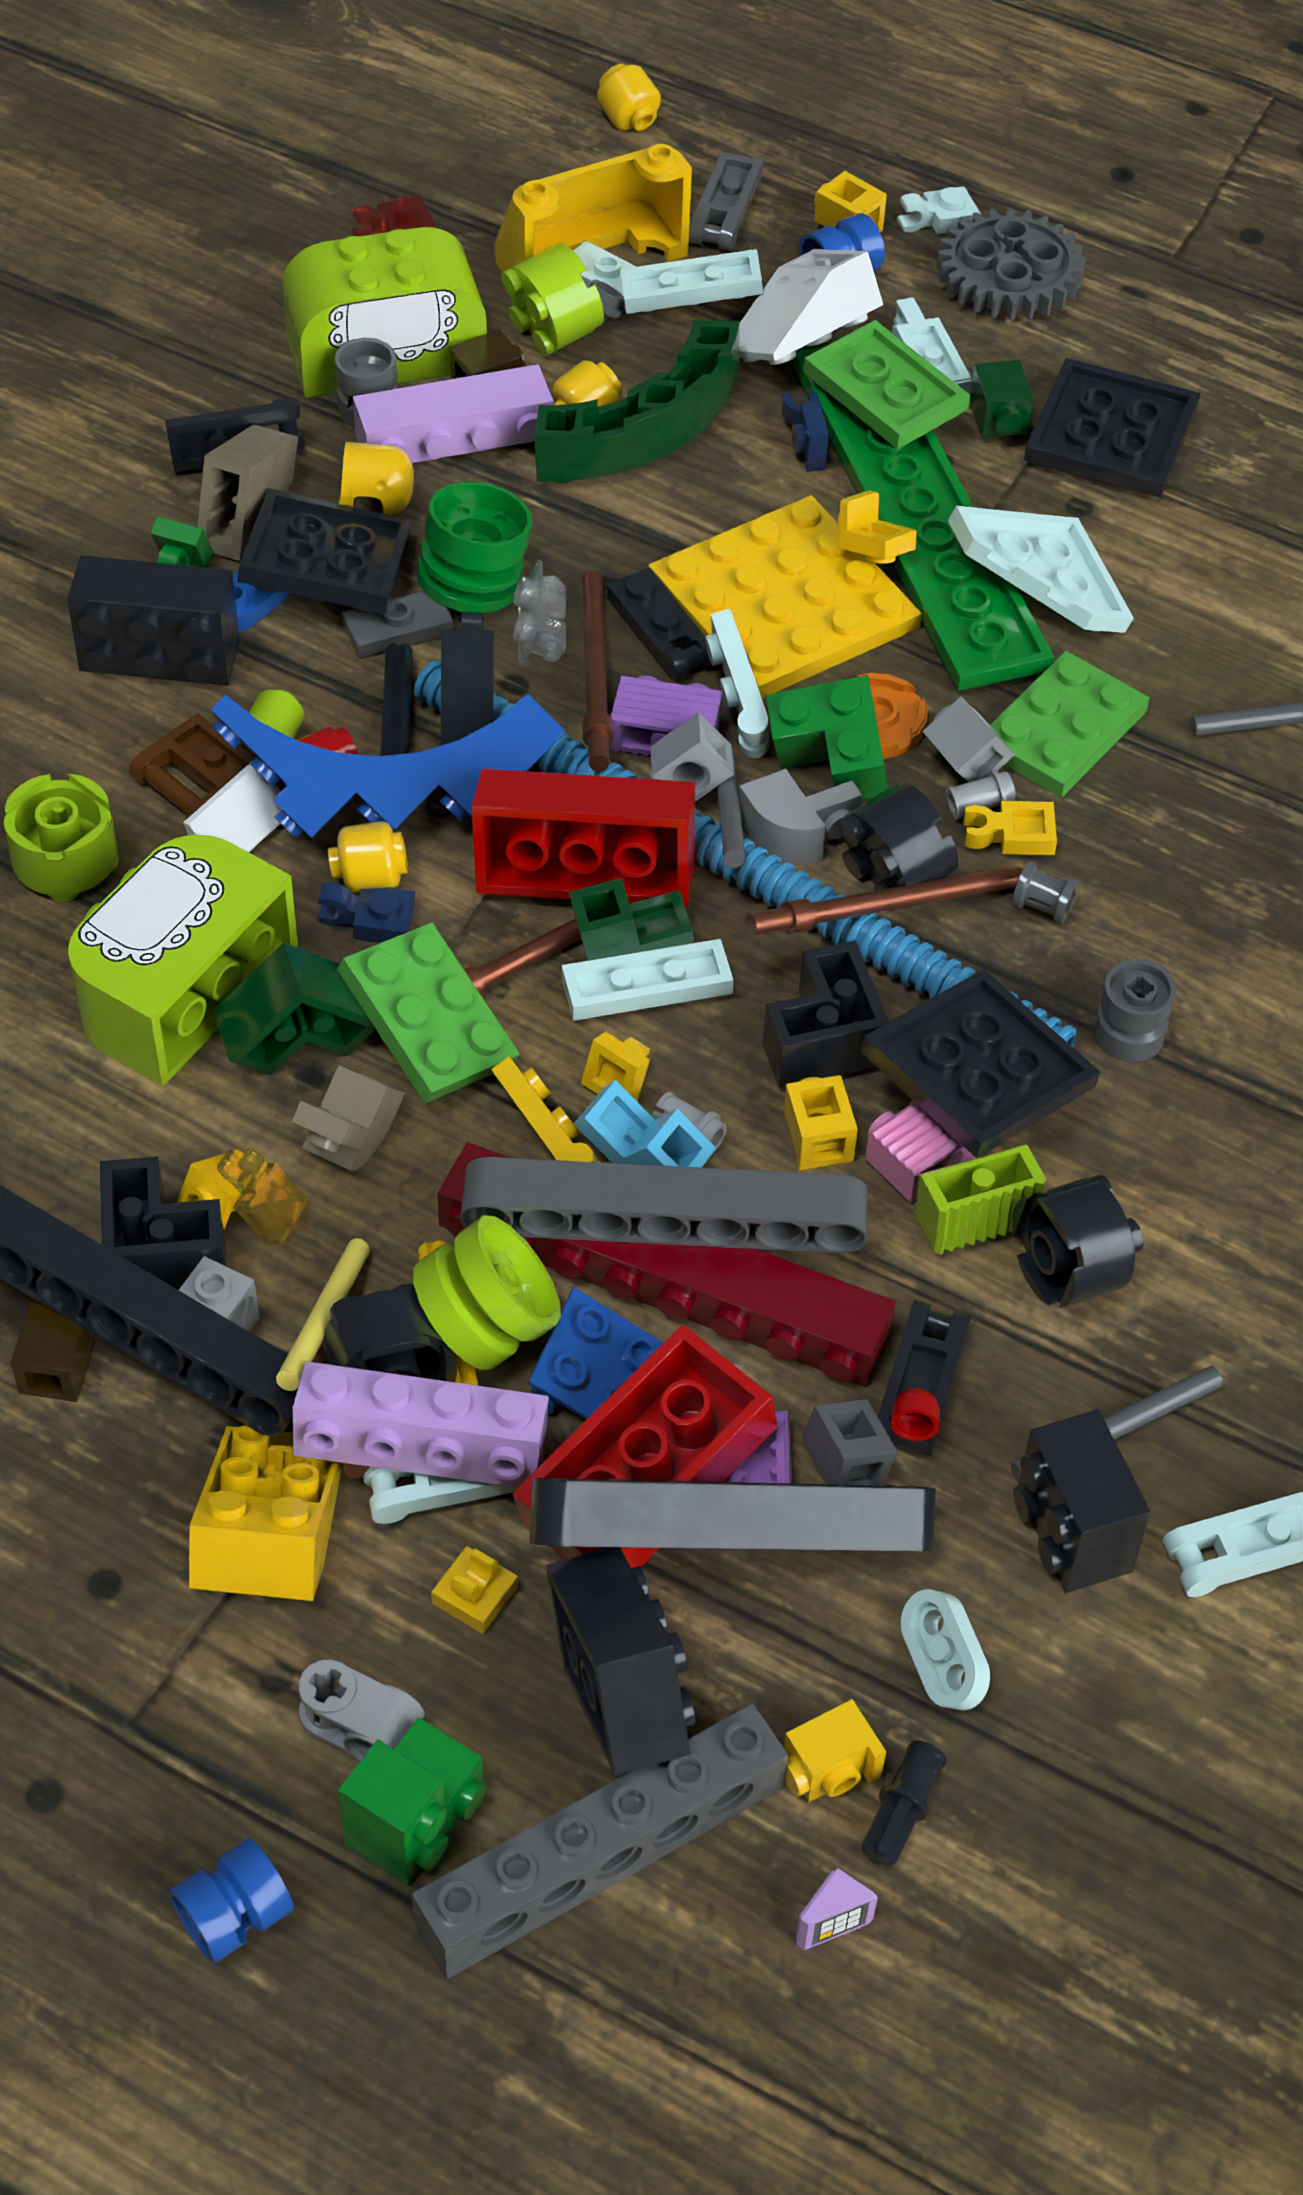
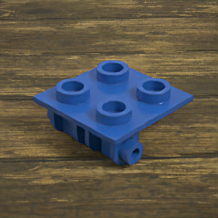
(588, 1356)

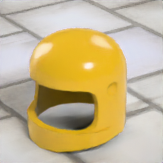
(378, 473)

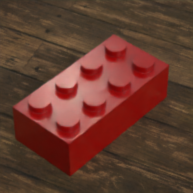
(576, 831)
(672, 1420)

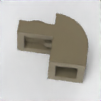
(350, 1118)

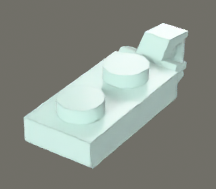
(930, 341)

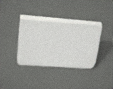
(238, 811)

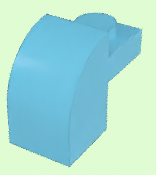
(633, 1136)

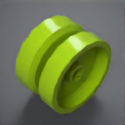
(486, 1293)

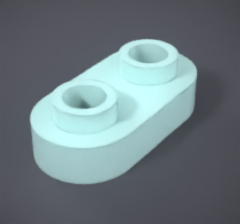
(945, 1654)

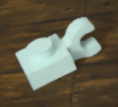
(937, 209)

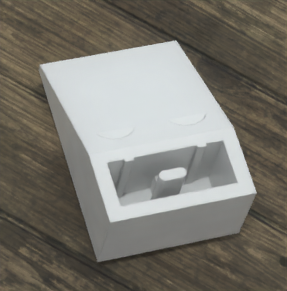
(807, 303)

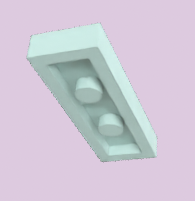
(691, 281)
(647, 979)

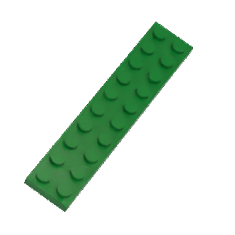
(967, 609)

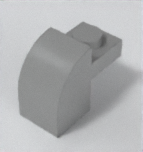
(790, 824)

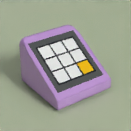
(835, 1910)

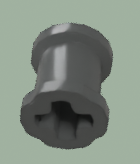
(1045, 892)

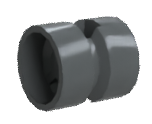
(362, 369)
(1134, 1010)

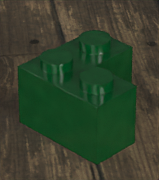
(287, 1003)

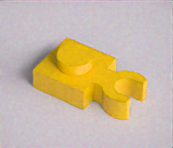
(1019, 827)

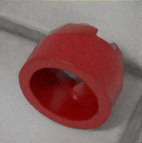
(915, 1415)

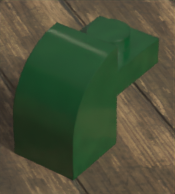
(617, 928)

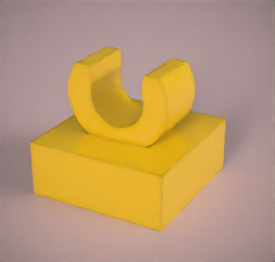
(618, 1061)
(475, 1589)

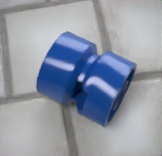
(850, 234)
(232, 1899)

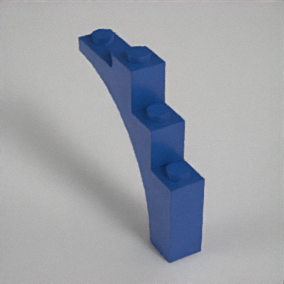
(391, 785)

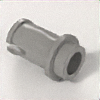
(982, 792)
(708, 1124)

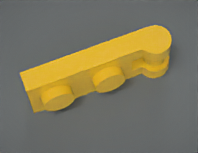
(552, 1127)

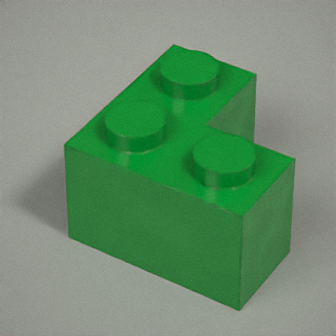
(831, 724)
(408, 1800)

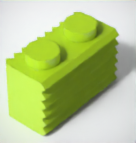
(975, 1197)

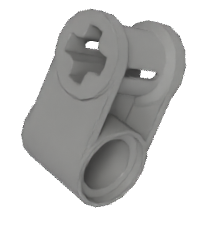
(355, 1710)

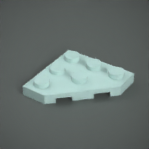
(1047, 560)

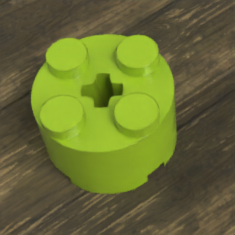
(552, 299)
(60, 835)

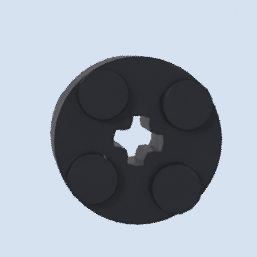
(896, 840)
(1076, 1241)
(387, 1335)

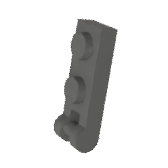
(725, 201)

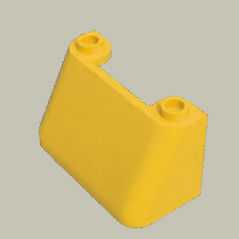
(607, 203)

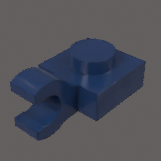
(808, 430)
(374, 914)

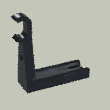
(466, 678)

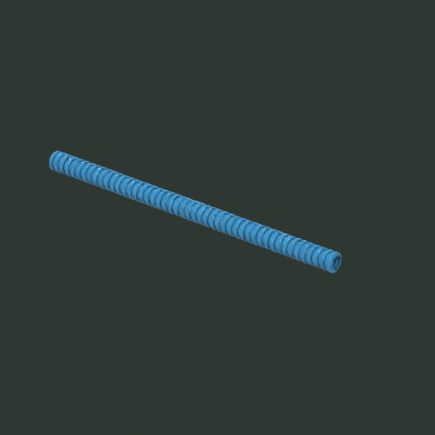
(772, 879)

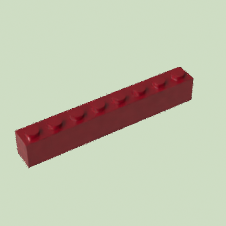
(729, 1290)

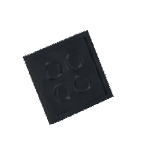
(1112, 427)
(325, 551)
(980, 1062)

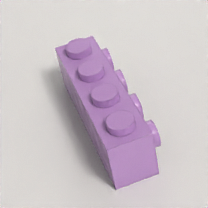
(454, 414)
(419, 1425)

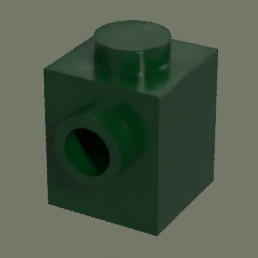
(1001, 398)

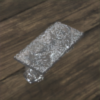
(540, 616)

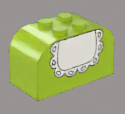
(384, 286)
(174, 948)

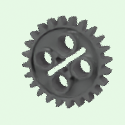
(1011, 264)

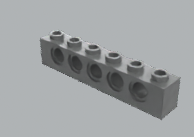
(598, 1842)

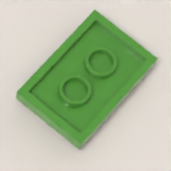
(886, 384)
(1067, 722)
(427, 1011)

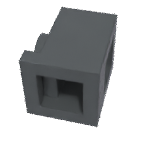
(849, 1443)

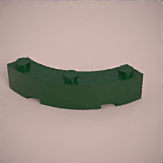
(652, 421)

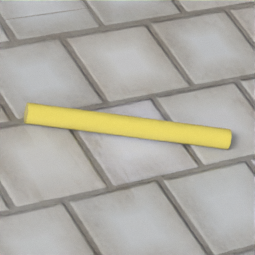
(314, 1328)

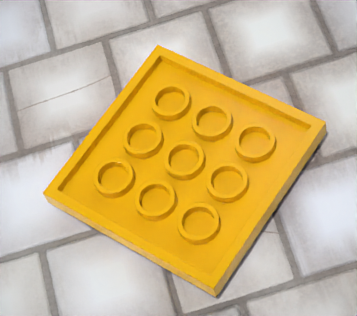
(790, 593)

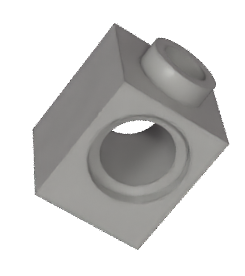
(967, 741)
(696, 743)
(224, 1292)

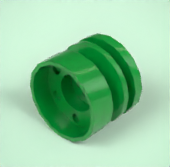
(473, 546)

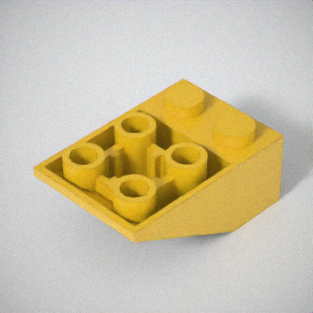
(262, 1518)

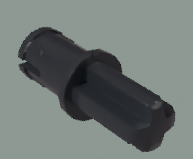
(903, 1803)

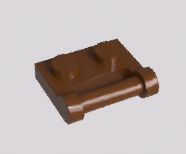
(199, 754)

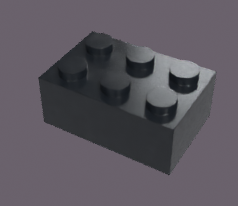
(154, 620)
(621, 1659)

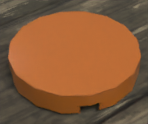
(898, 712)

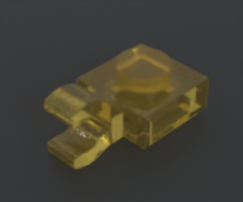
(267, 1197)

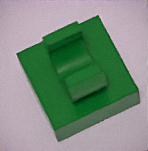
(181, 543)

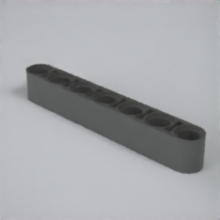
(669, 1204)

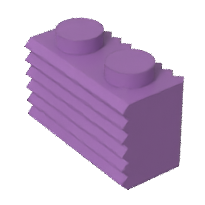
(652, 709)

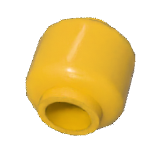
(628, 97)
(587, 383)
(368, 857)

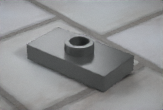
(407, 621)

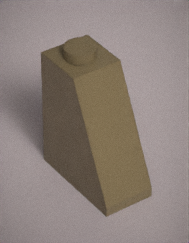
(237, 483)

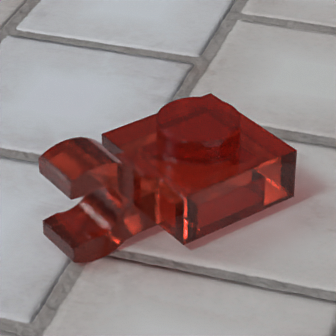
(392, 215)

